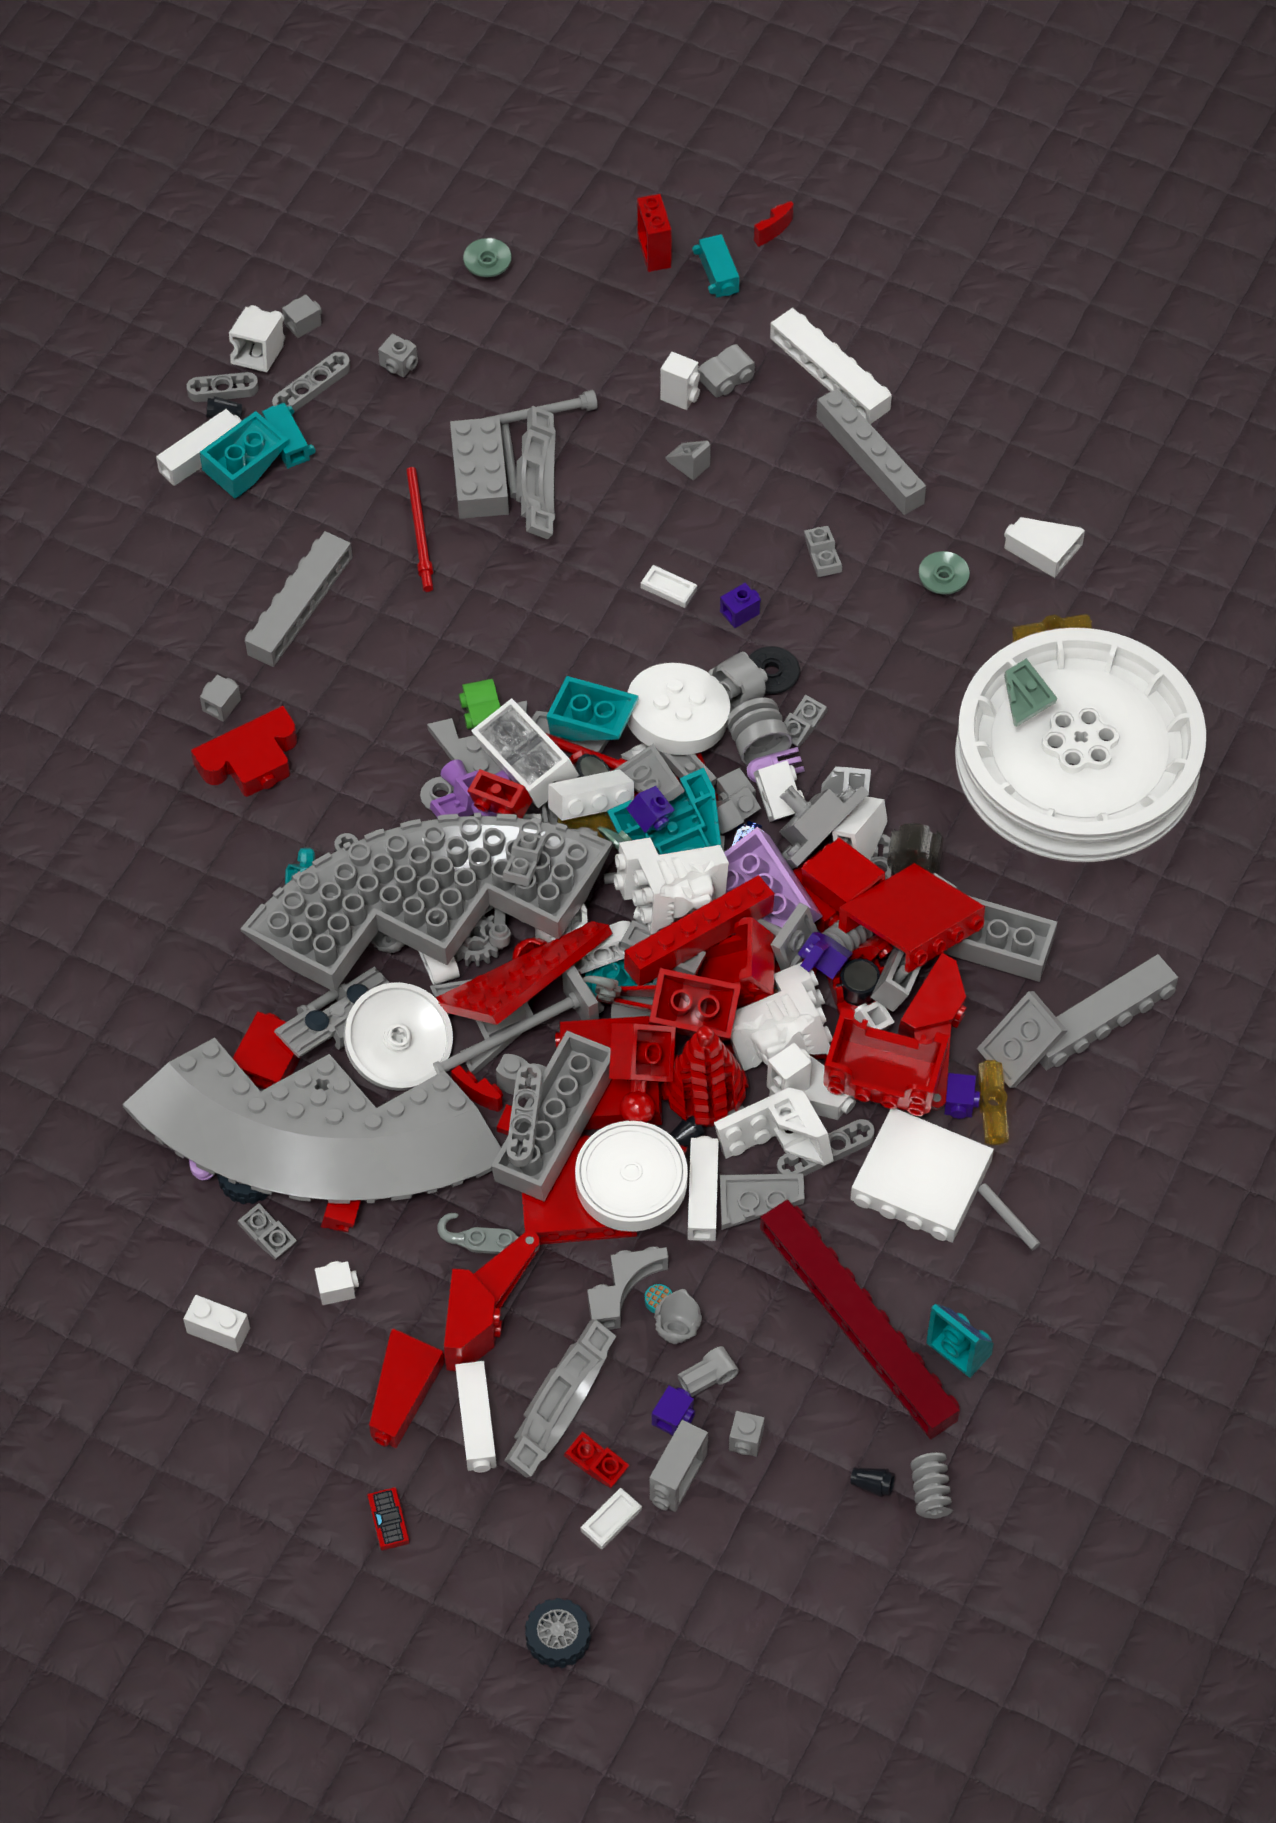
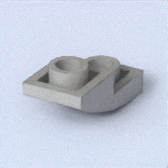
(822, 551)
(804, 719)
(524, 858)
(266, 1231)

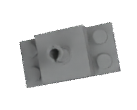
(815, 819)

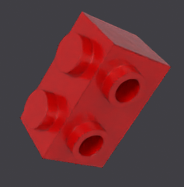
(499, 795)

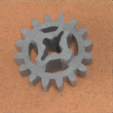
(477, 945)

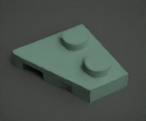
(1027, 692)

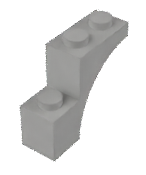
(627, 1270)

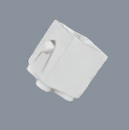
(260, 328)

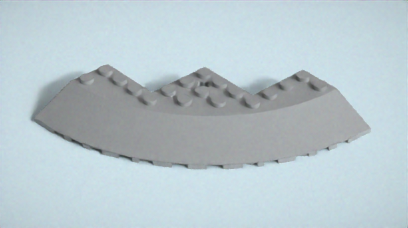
(423, 889)
(313, 1130)

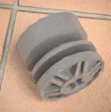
(758, 729)

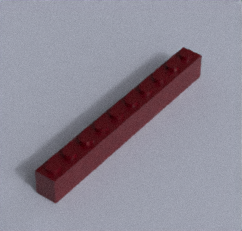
(860, 1319)

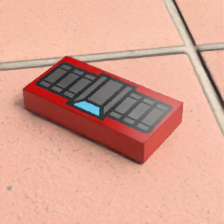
(388, 1519)

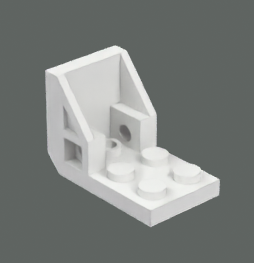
(772, 1117)

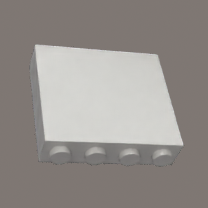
(921, 1175)

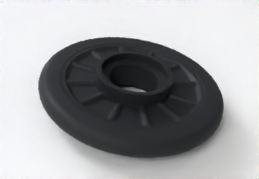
(784, 661)

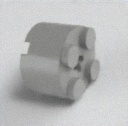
(740, 679)

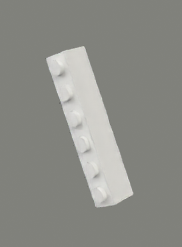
(829, 364)

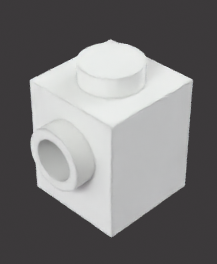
(876, 1014)
(336, 1282)

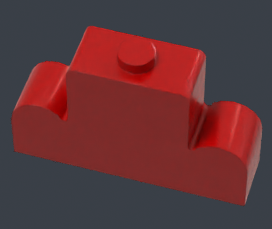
(249, 753)

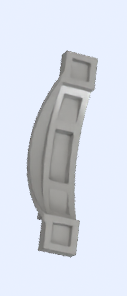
(536, 473)
(559, 1398)

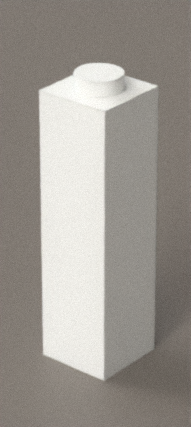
(184, 456)
(703, 1189)
(475, 1416)

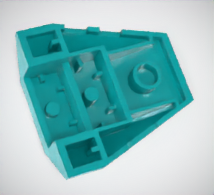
(691, 824)

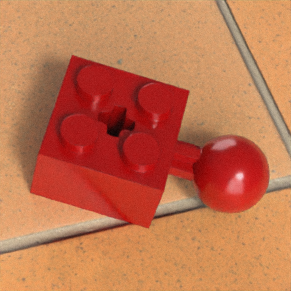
(641, 1055)

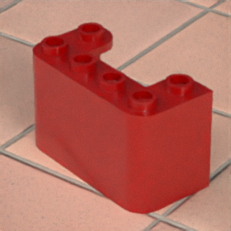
(743, 960)
(884, 1065)

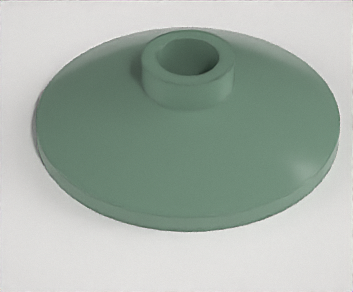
(487, 257)
(944, 565)
(613, 836)

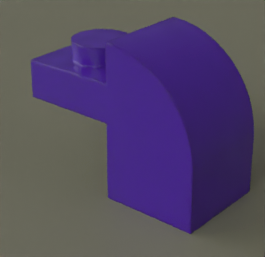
(824, 954)

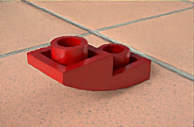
(779, 220)
(872, 948)
(479, 1092)
(596, 1461)

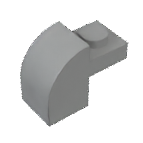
(736, 808)

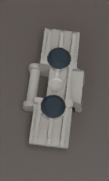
(315, 1026)

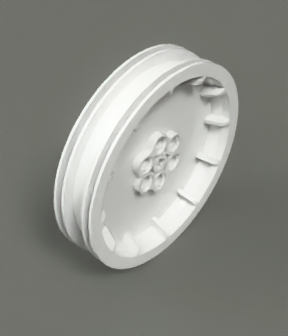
(1093, 806)

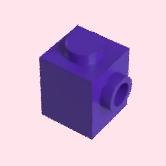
(740, 605)
(650, 809)
(961, 1095)
(672, 1409)

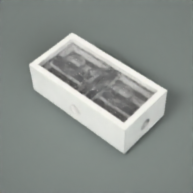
(523, 751)

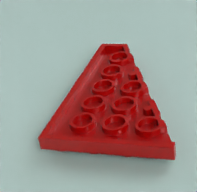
(509, 986)

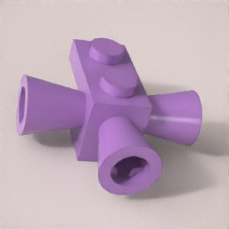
(459, 801)

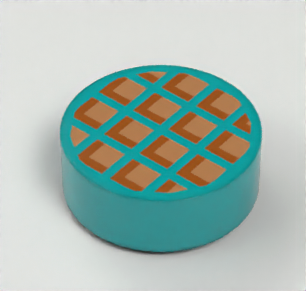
(654, 1295)

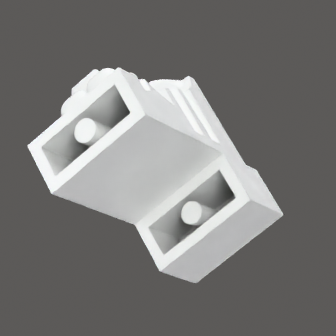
(671, 882)
(781, 1020)

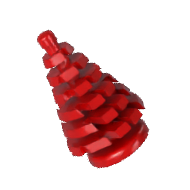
(705, 1080)

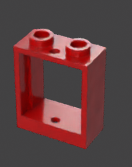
(654, 232)

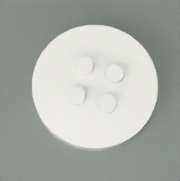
(678, 708)
(631, 1176)

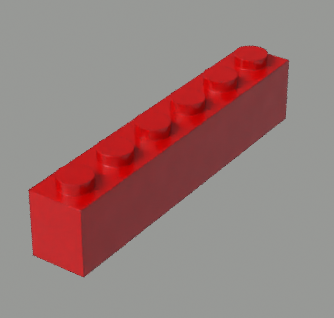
(697, 930)

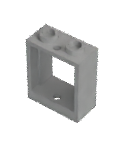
(678, 1466)

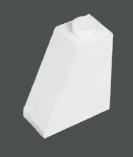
(1043, 543)
(863, 826)
(821, 1099)

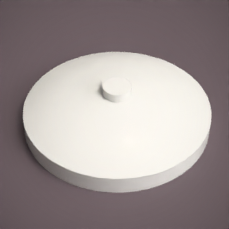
(397, 1035)

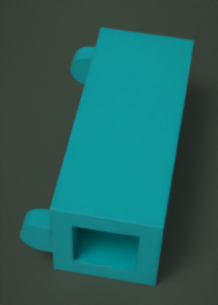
(718, 266)
(297, 449)

